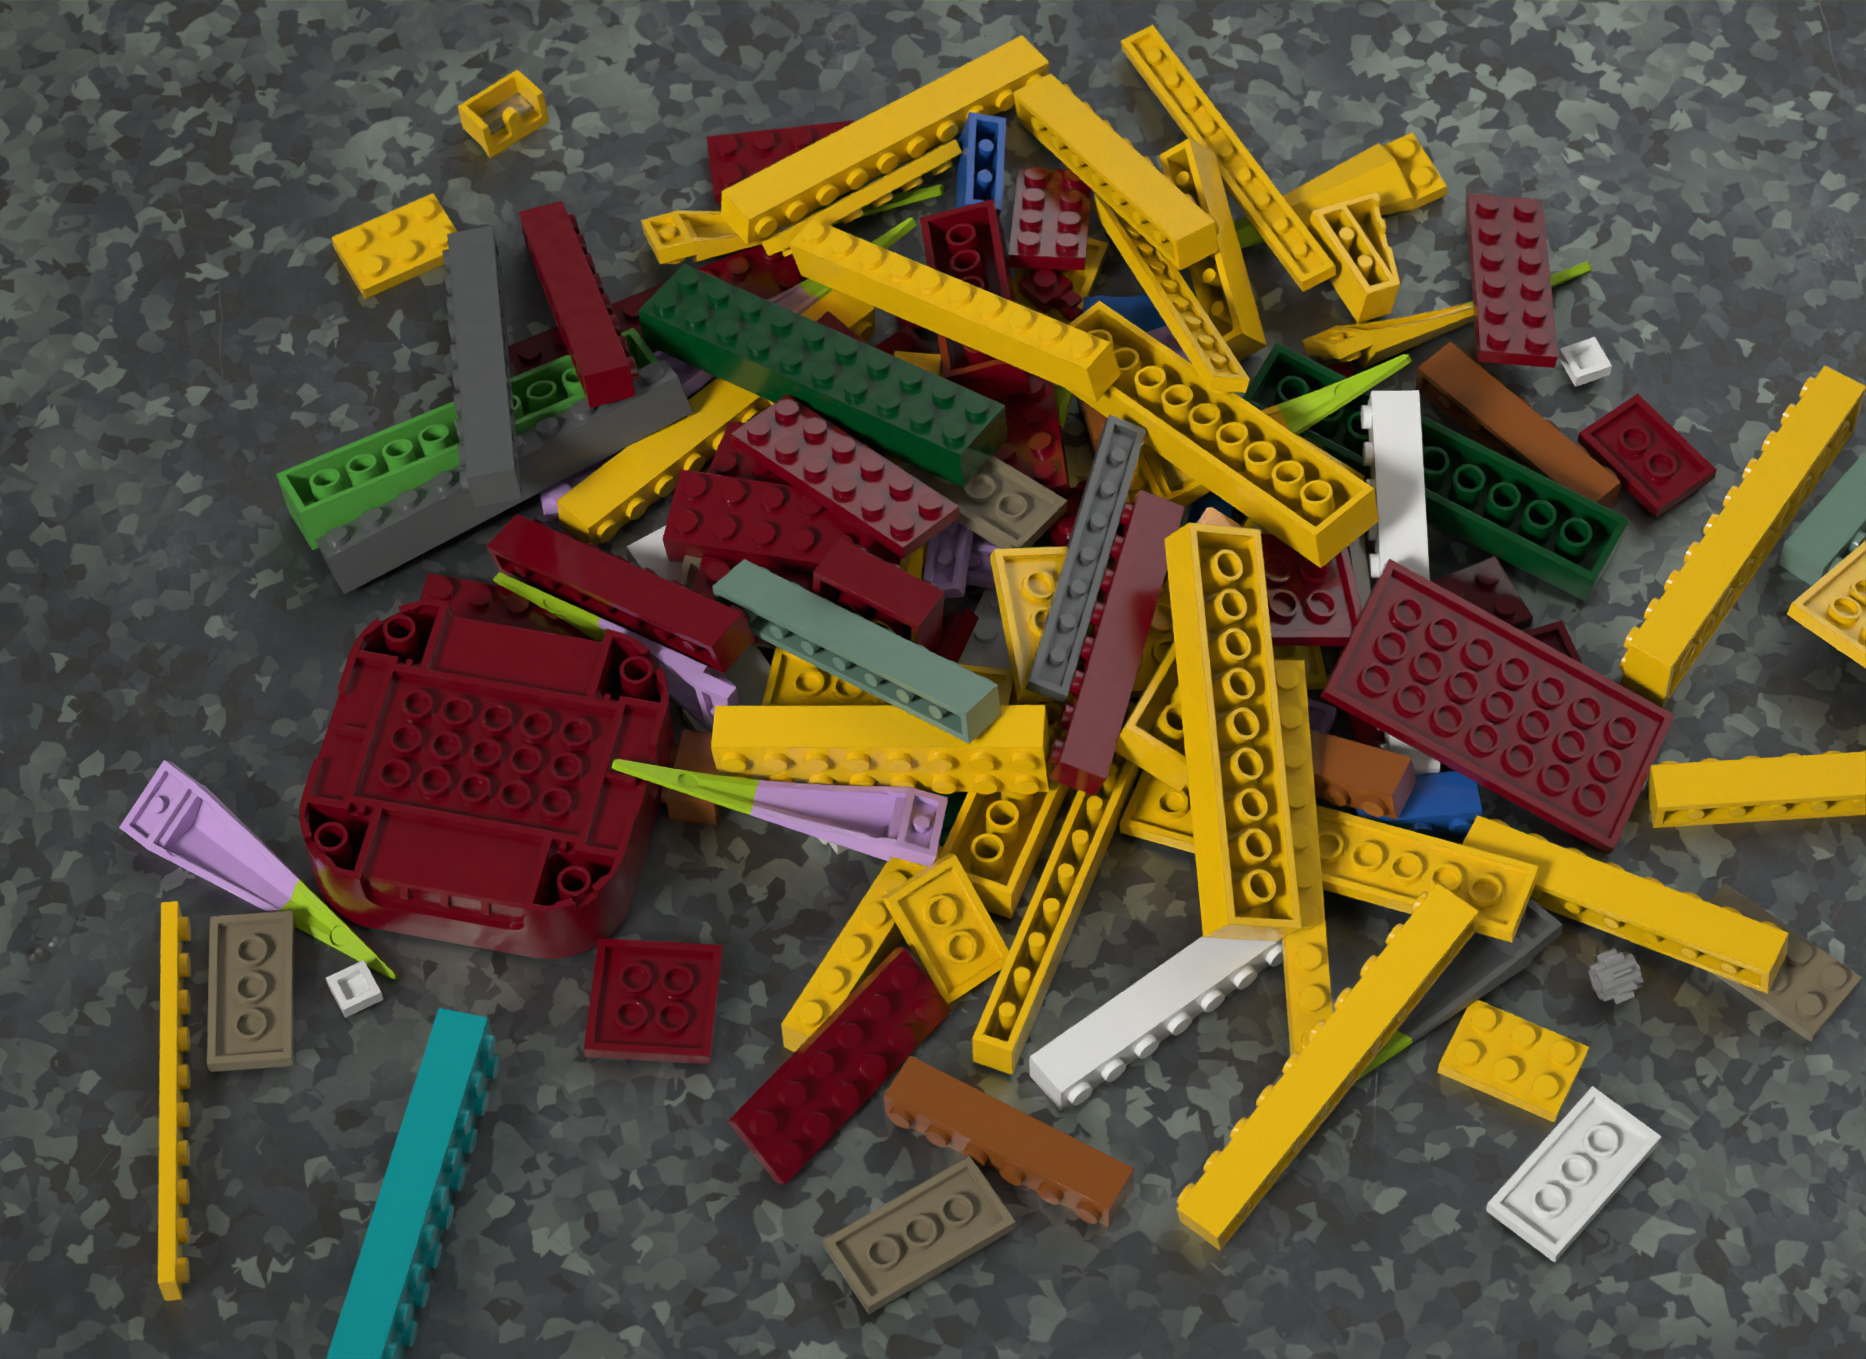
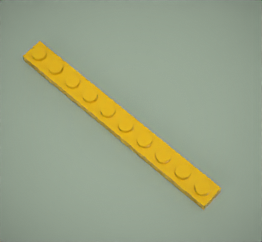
(1238, 169)
(1175, 304)
(1306, 949)
(173, 1112)

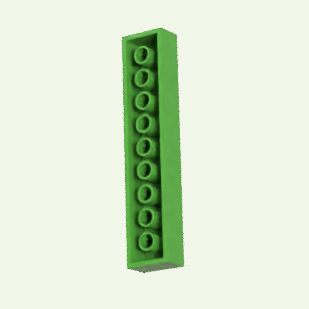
(402, 457)

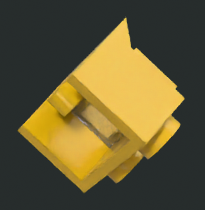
(504, 113)

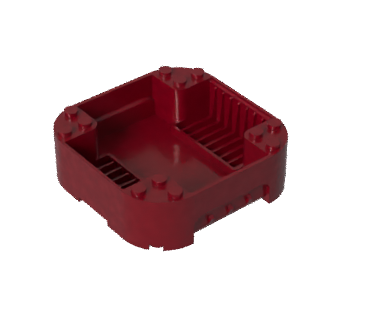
(479, 783)

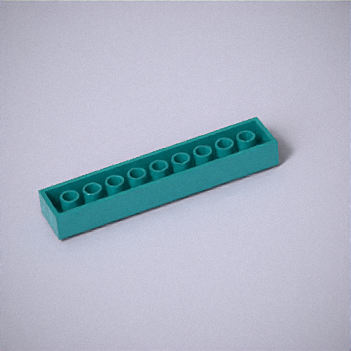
(418, 1190)

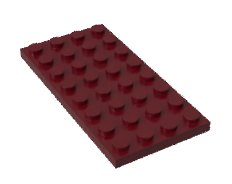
(1498, 706)

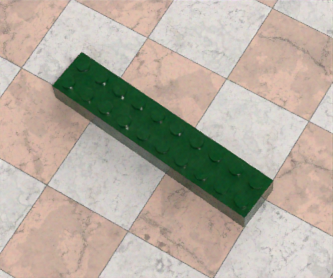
(834, 375)
(1466, 485)

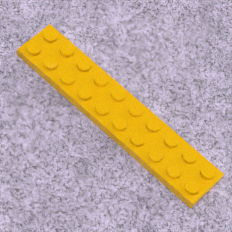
(1366, 859)

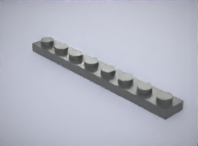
(1085, 559)

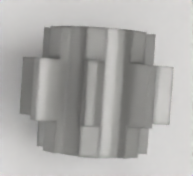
(1615, 976)

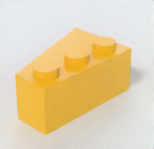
(1358, 247)

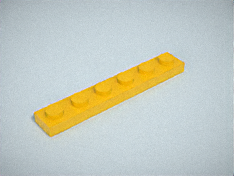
(876, 193)

